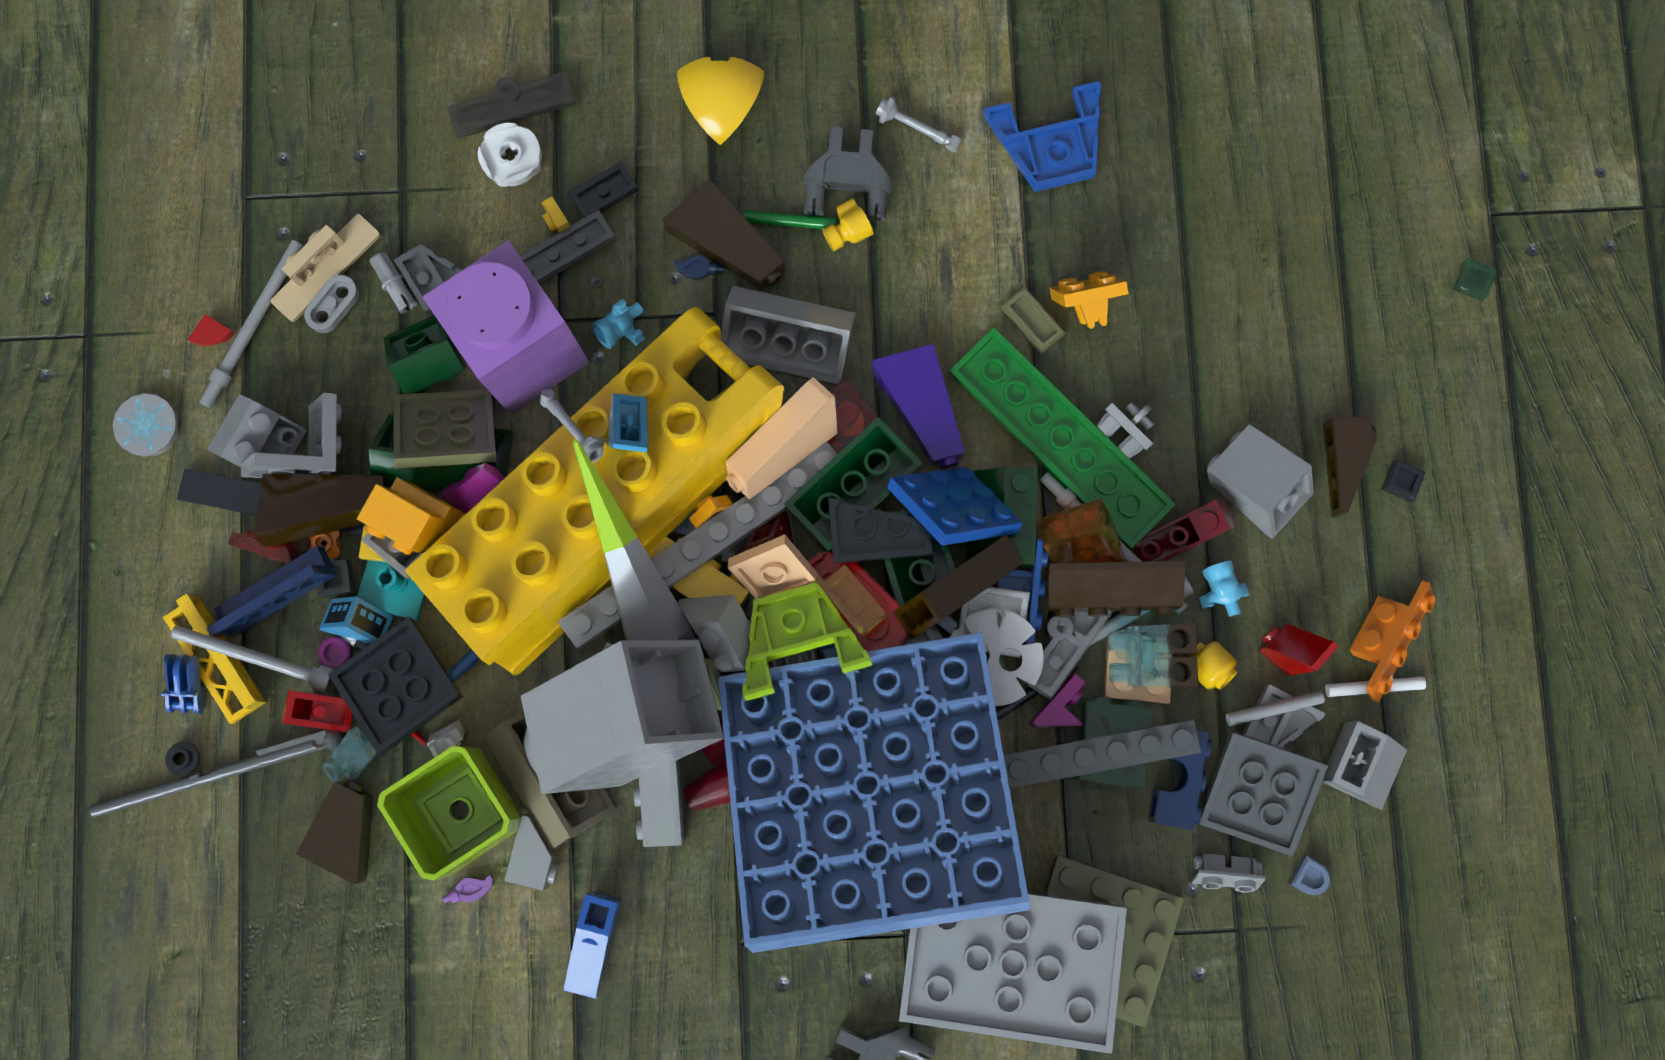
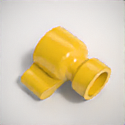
(852, 227)

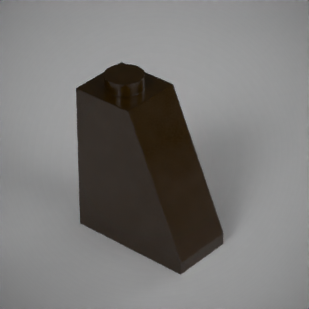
(341, 832)

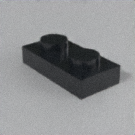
(604, 190)

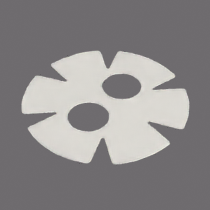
(1011, 634)

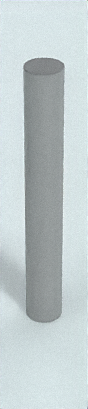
(1275, 708)

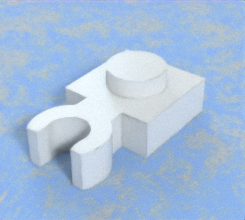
(445, 738)

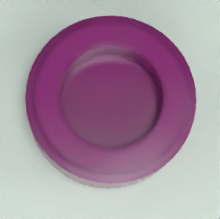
(334, 652)

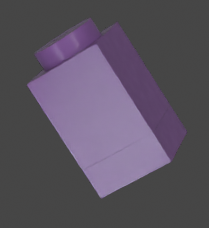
(506, 328)

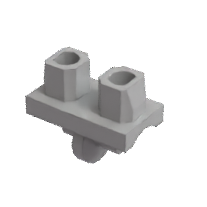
(1136, 440)

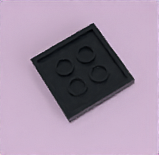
(395, 685)

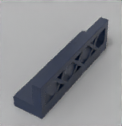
(272, 593)

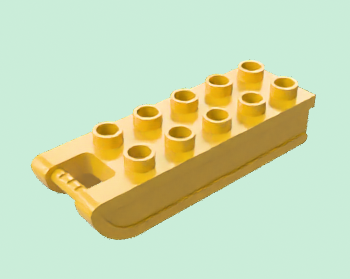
(533, 539)

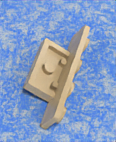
(320, 260)

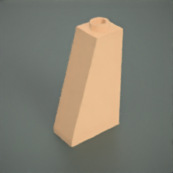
(784, 439)

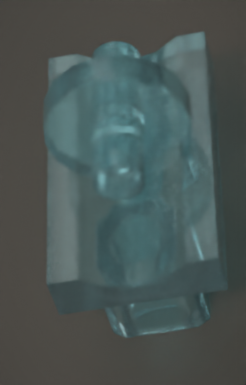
(350, 756)

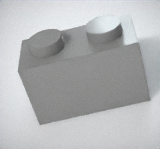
(720, 629)

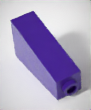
(921, 399)

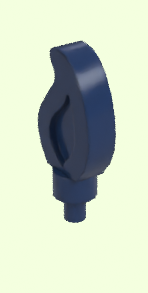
(697, 267)

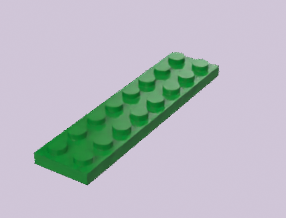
(1060, 436)

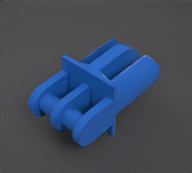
(183, 681)

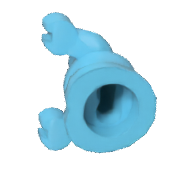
(618, 324)
(1223, 588)

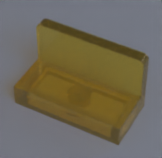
(852, 600)

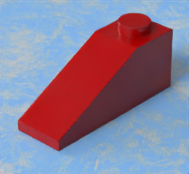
(1295, 649)

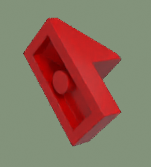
(317, 711)

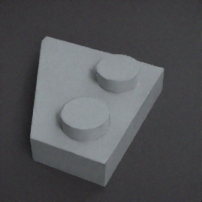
(1281, 727)

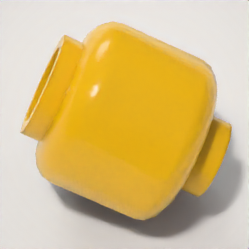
(1214, 665)

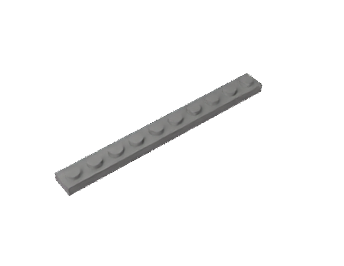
(700, 545)

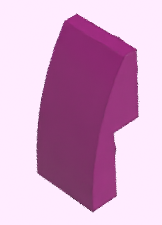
(473, 487)

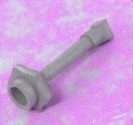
(888, 110)
(592, 445)

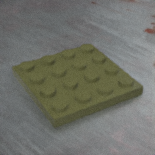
(1147, 933)

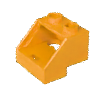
(407, 516)

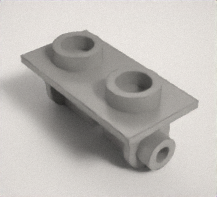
(1242, 875)

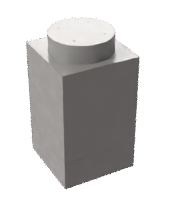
(620, 715)

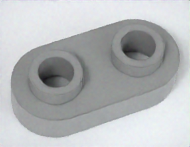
(330, 303)

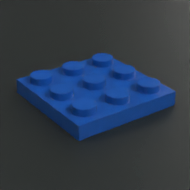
(954, 505)

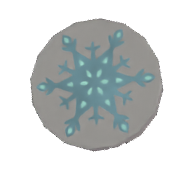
(146, 425)

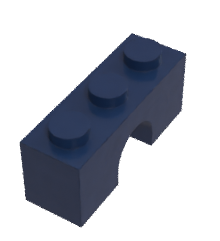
(1180, 806)

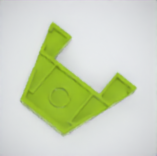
(794, 624)

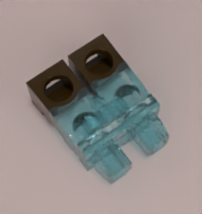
(1144, 656)

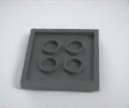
(1262, 793)

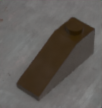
(1347, 451)

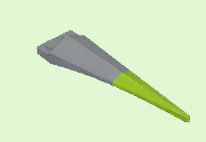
(640, 592)

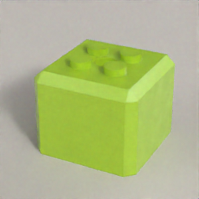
(423, 818)

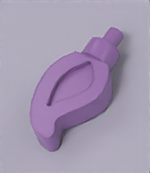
(469, 889)

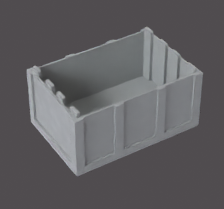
(1021, 973)

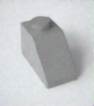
(531, 859)

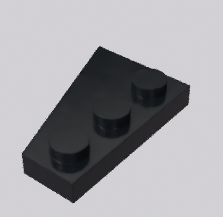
(874, 534)

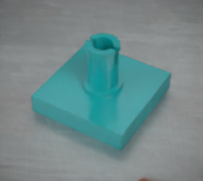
(391, 591)

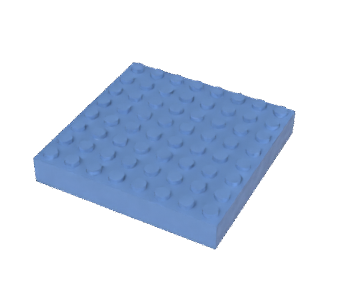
(870, 796)

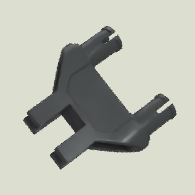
(848, 172)
(884, 1044)

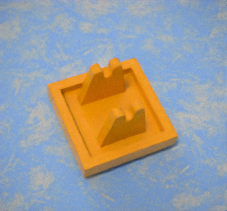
(1089, 296)

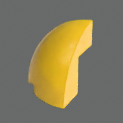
(719, 93)

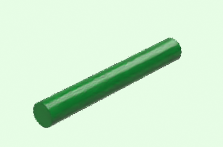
(790, 220)

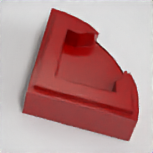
(210, 333)

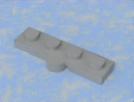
(1068, 643)

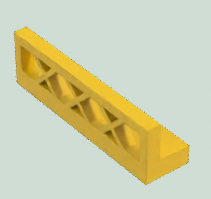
(231, 668)

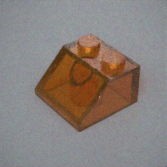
(1082, 535)

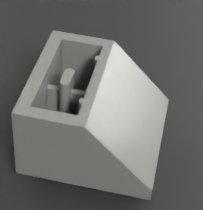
(253, 429)
(1364, 763)

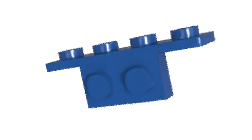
(1029, 582)

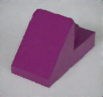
(1054, 713)

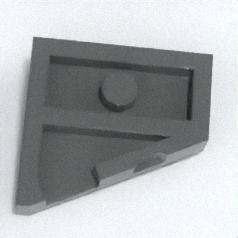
(424, 271)

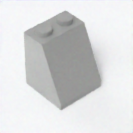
(1261, 479)

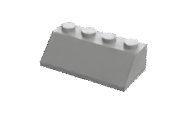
(787, 334)
(661, 807)

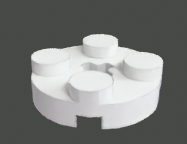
(511, 172)

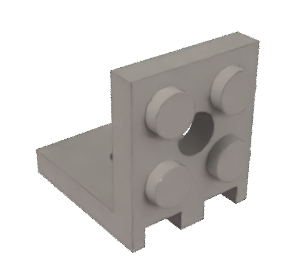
(322, 445)

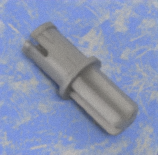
(393, 282)

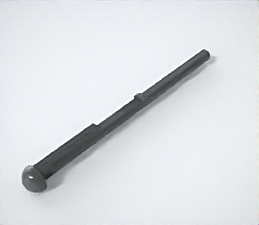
(266, 756)

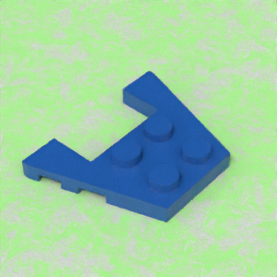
(1054, 152)

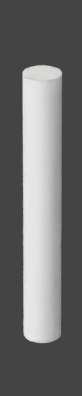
(1358, 688)

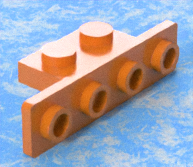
(1388, 634)

